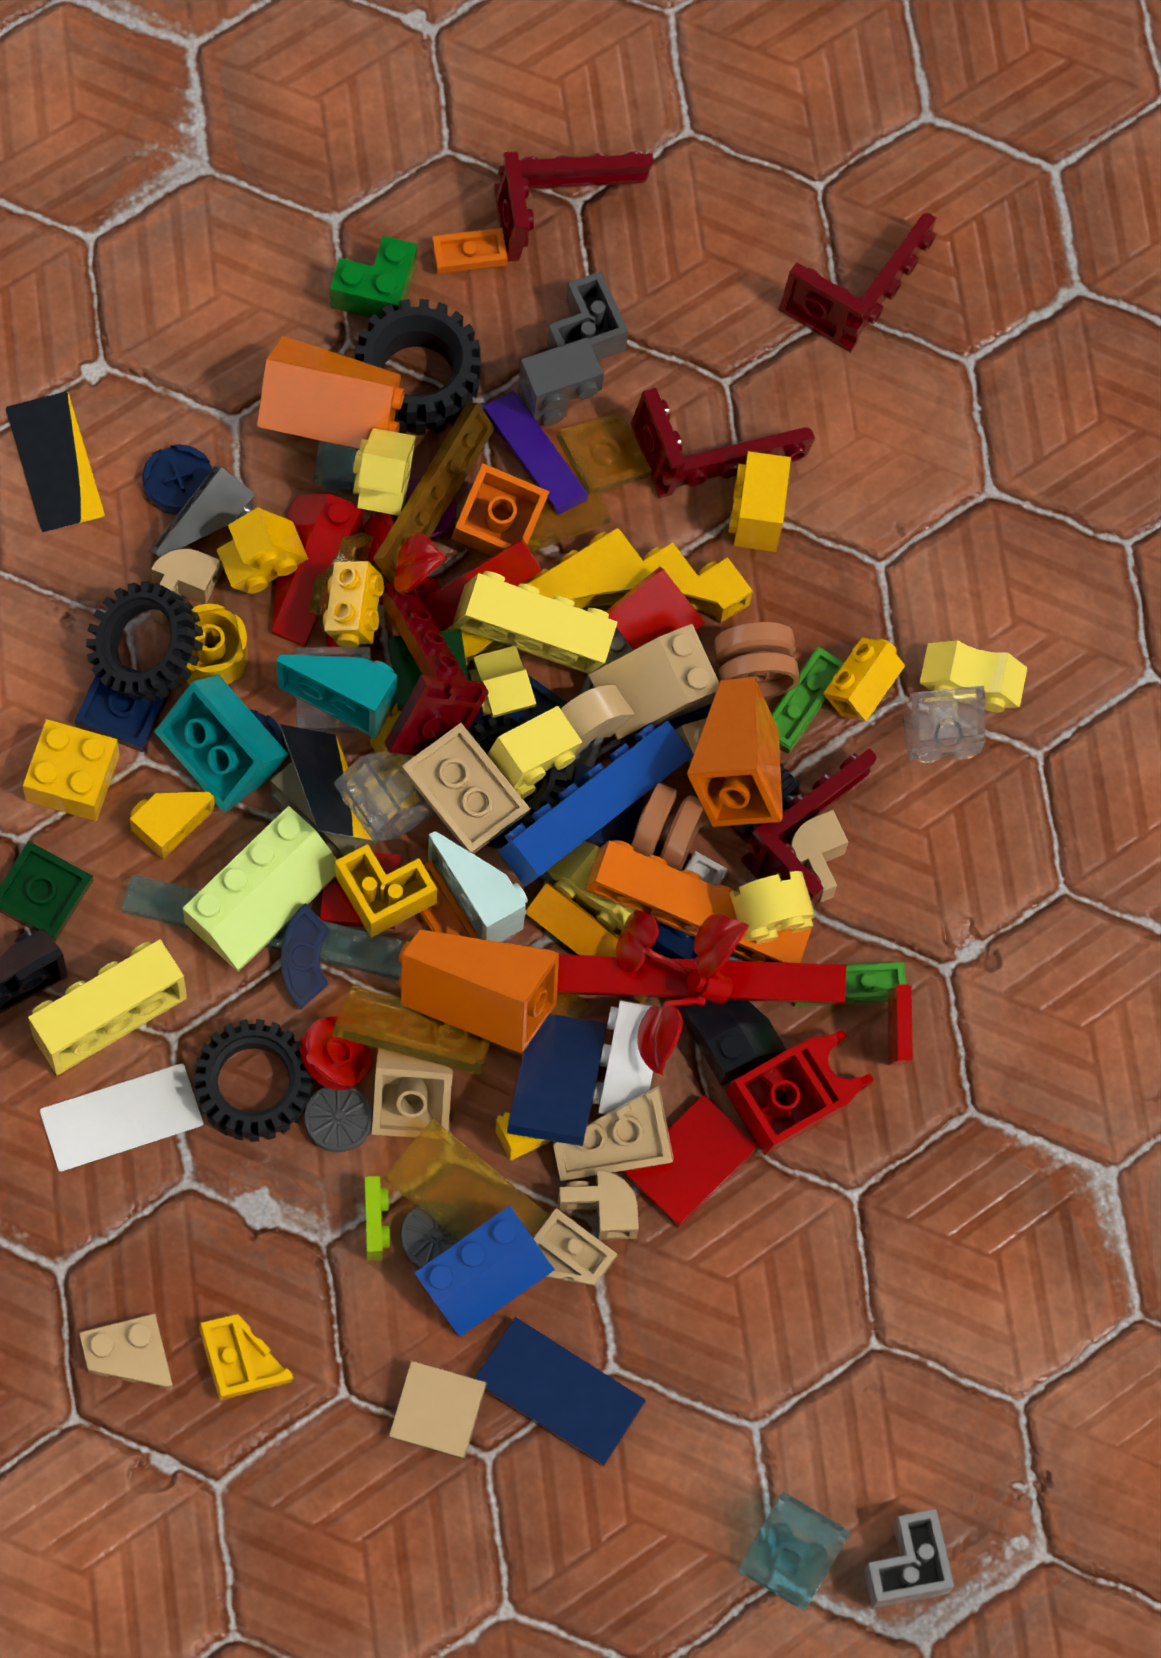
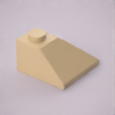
(409, 1095)

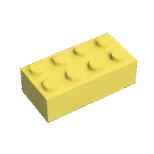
(535, 622)
(107, 1006)

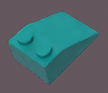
(343, 687)

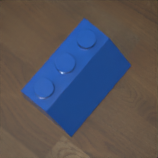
(484, 1271)

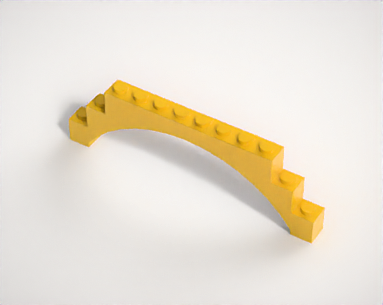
(605, 575)

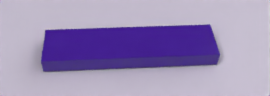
(535, 452)

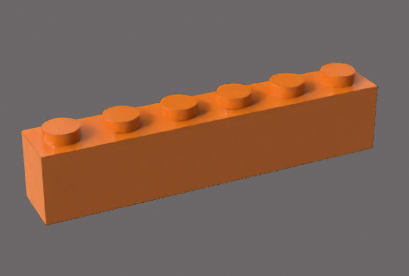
(678, 899)

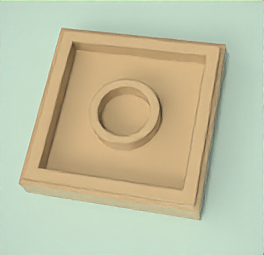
(438, 1409)

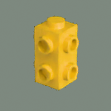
(353, 603)
(864, 678)

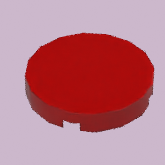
(332, 1059)

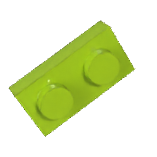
(376, 1234)

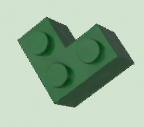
(369, 288)

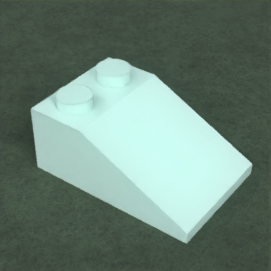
(483, 892)

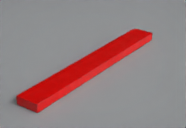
(750, 980)

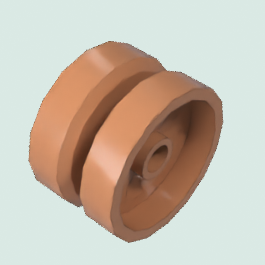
(760, 652)
(662, 827)

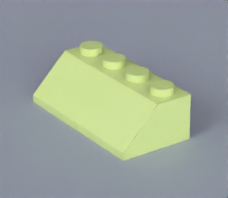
(261, 889)

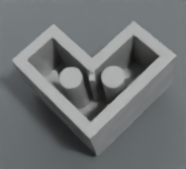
(921, 1568)

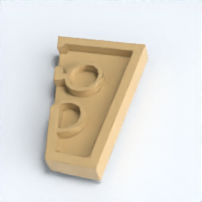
(619, 1140)

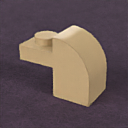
(186, 574)
(597, 713)
(820, 842)
(611, 1198)

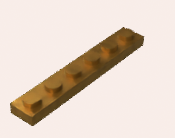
(437, 485)

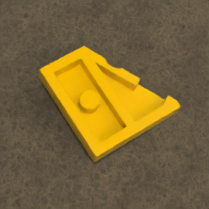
(239, 1359)

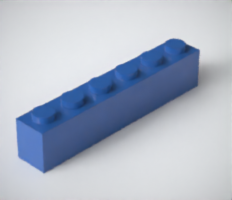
(595, 803)

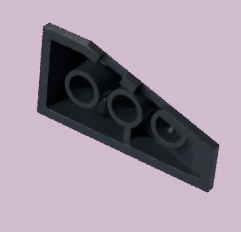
(731, 1036)

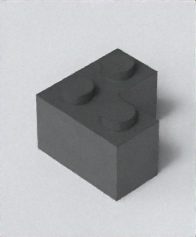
(592, 316)
(557, 377)

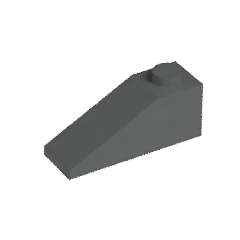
(211, 507)

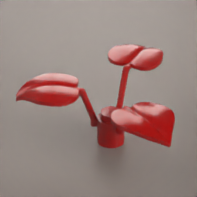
(415, 559)
(713, 945)

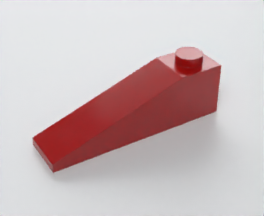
(321, 524)

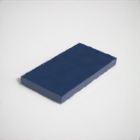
(558, 1080)
(560, 1391)

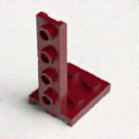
(557, 172)
(838, 313)
(664, 446)
(442, 693)
(772, 855)

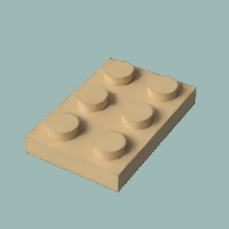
(465, 789)

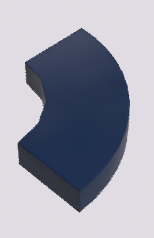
(302, 956)

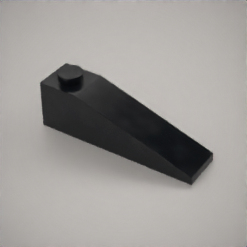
(29, 968)

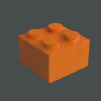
(499, 511)

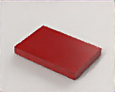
(705, 1154)

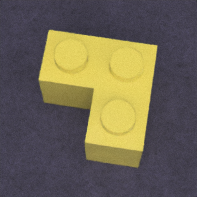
(383, 471)
(535, 748)

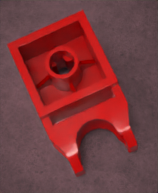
(806, 1085)

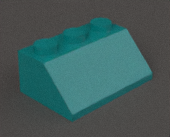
(220, 741)

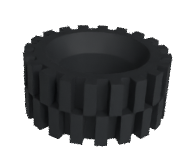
(432, 330)

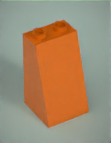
(326, 395)
(738, 758)
(480, 985)

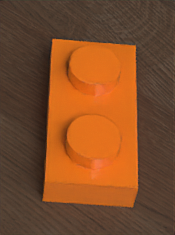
(469, 250)

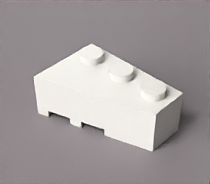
(626, 1071)

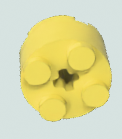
(773, 906)

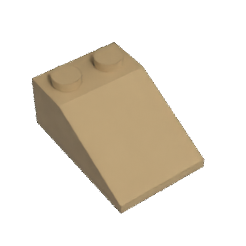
(661, 680)

